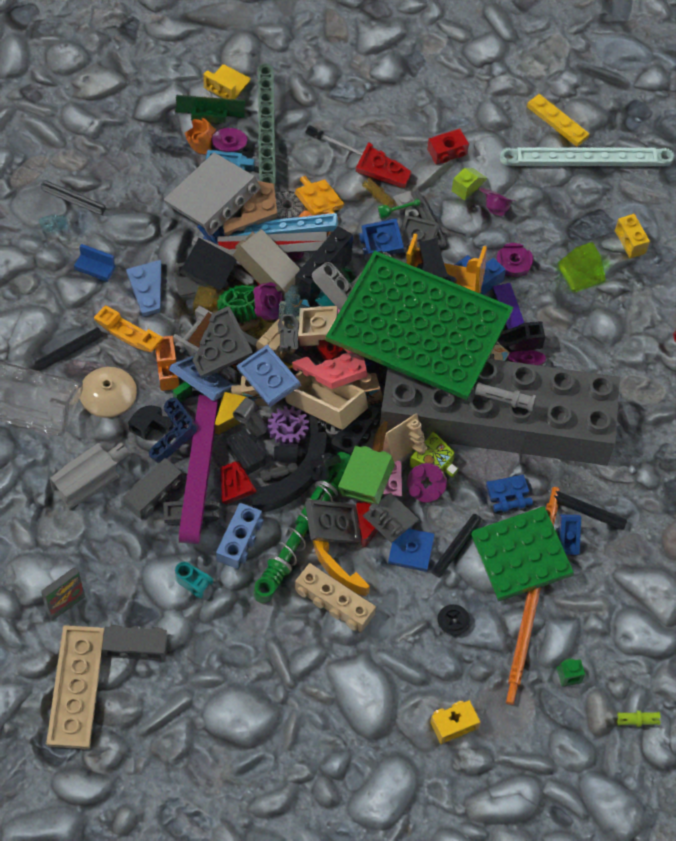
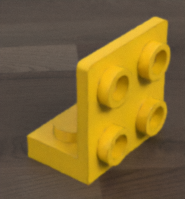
(225, 82)

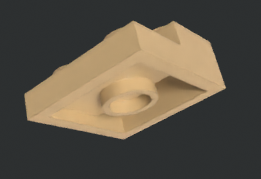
(315, 324)

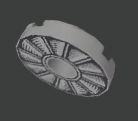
(288, 198)

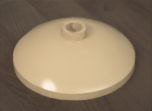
(109, 400)

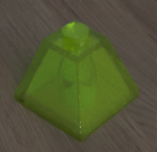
(582, 267)

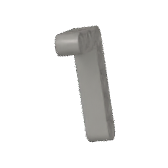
(334, 283)

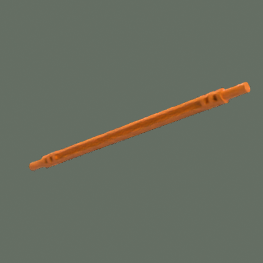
(527, 620)

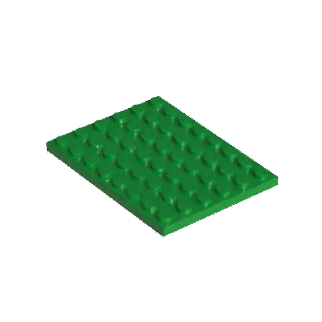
(419, 324)

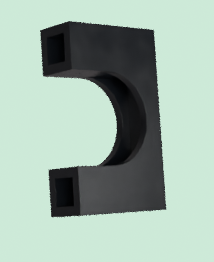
(336, 250)
(430, 257)

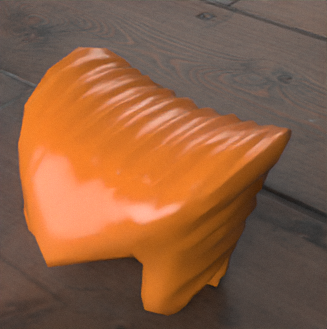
(200, 136)

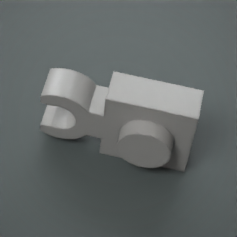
(405, 198)

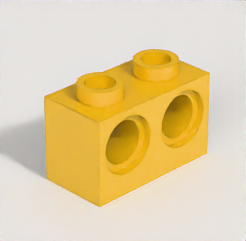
(632, 236)

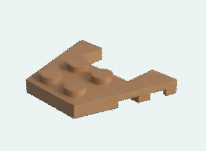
(256, 210)

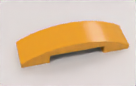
(126, 331)
(353, 582)

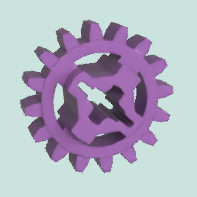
(288, 426)

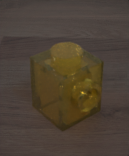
(206, 298)

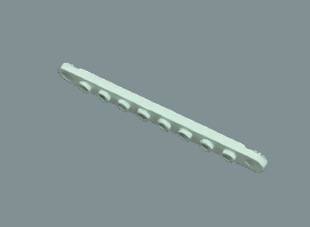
(586, 157)

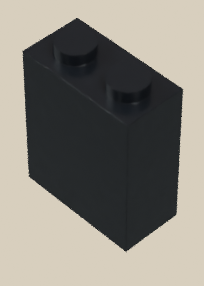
(209, 266)

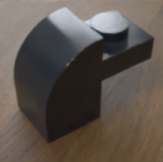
(147, 419)

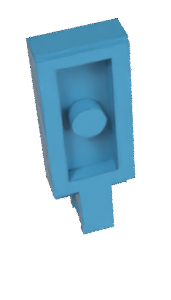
(235, 158)

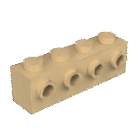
(335, 598)

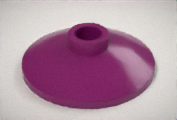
(229, 140)
(527, 357)

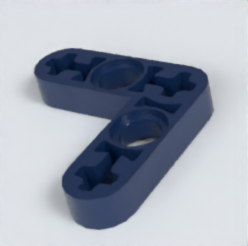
(183, 434)

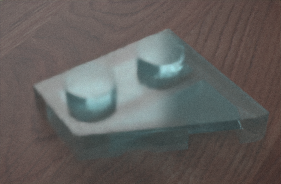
(292, 299)

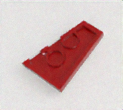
(379, 166)

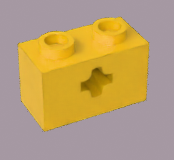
(449, 730)

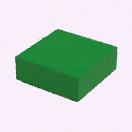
(183, 391)

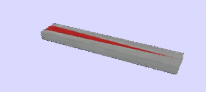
(287, 242)

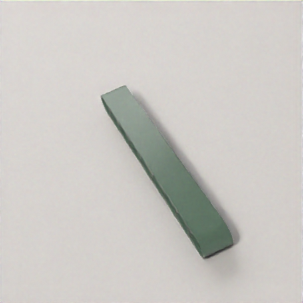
(266, 124)

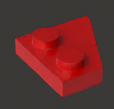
(235, 483)

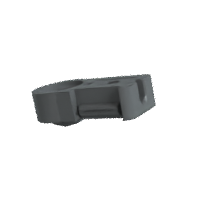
(288, 337)

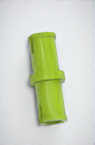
(639, 718)

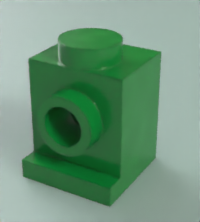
(571, 672)

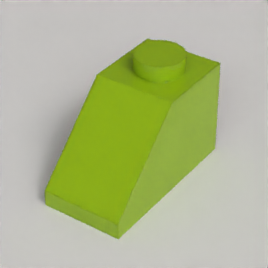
(467, 182)

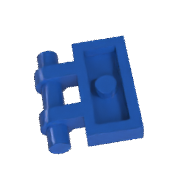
(509, 488)

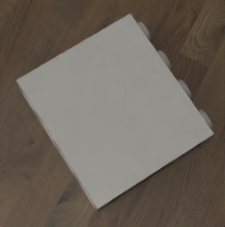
(213, 193)

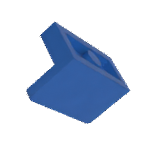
(95, 263)

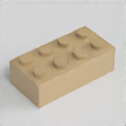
(333, 406)

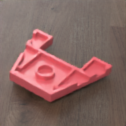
(334, 372)

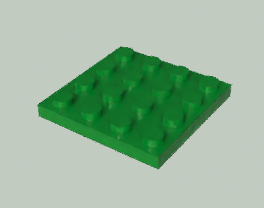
(521, 553)

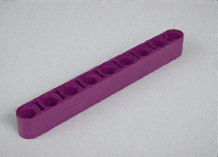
(198, 471)

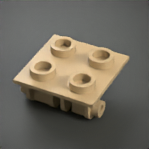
(406, 438)

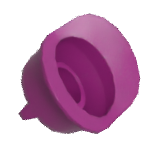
(496, 203)

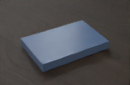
(268, 375)
(211, 386)

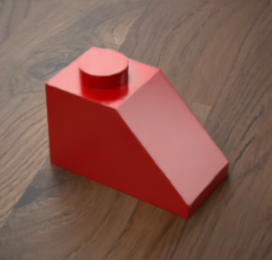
(367, 530)

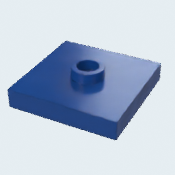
(412, 550)

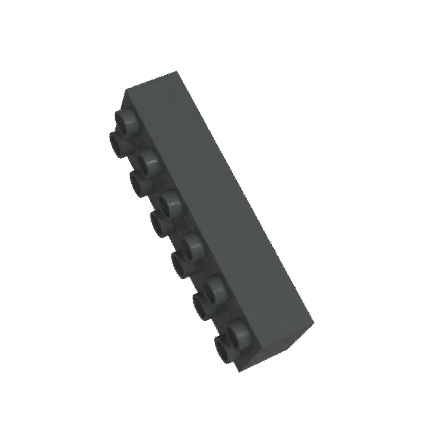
(569, 420)

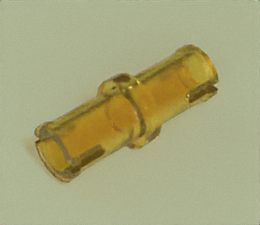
(378, 193)

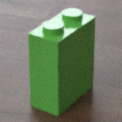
(366, 475)

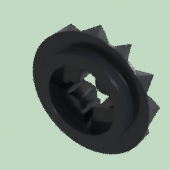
(452, 611)

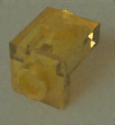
(261, 328)

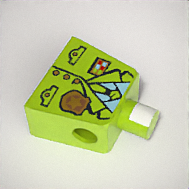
(437, 453)

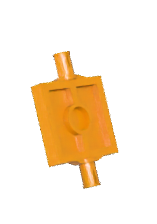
(318, 197)

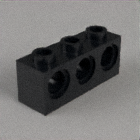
(348, 437)

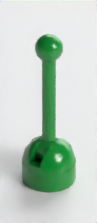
(385, 211)

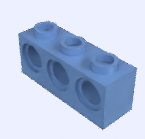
(237, 527)

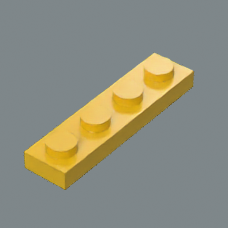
(558, 120)

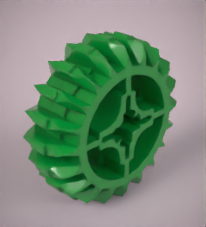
(240, 301)

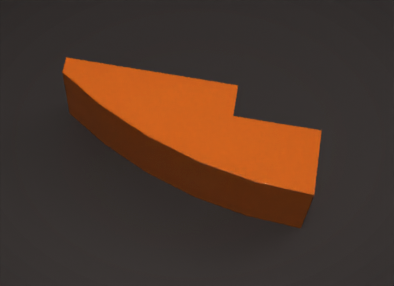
(165, 357)

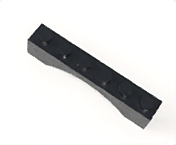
(523, 337)

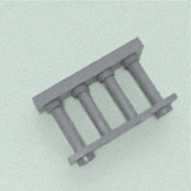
(182, 344)

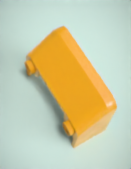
(468, 277)

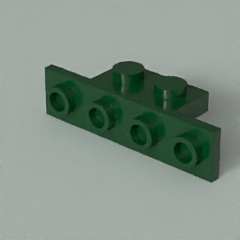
(210, 108)

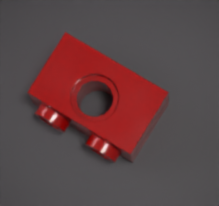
(448, 146)

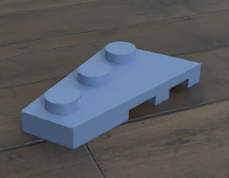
(146, 286)

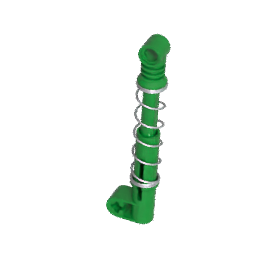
(279, 565)

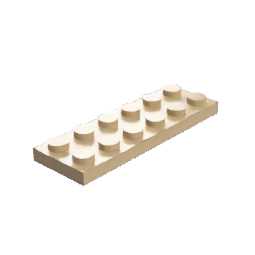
(75, 687)

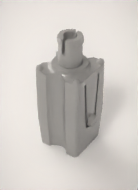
(87, 474)

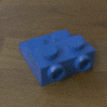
(381, 237)

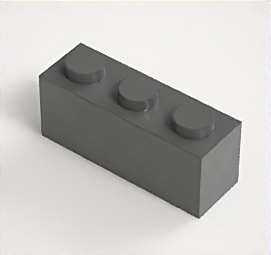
(153, 489)
(135, 643)

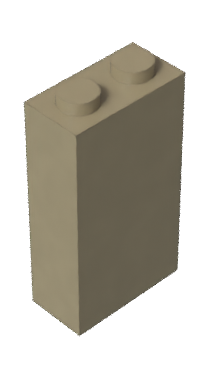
(266, 261)

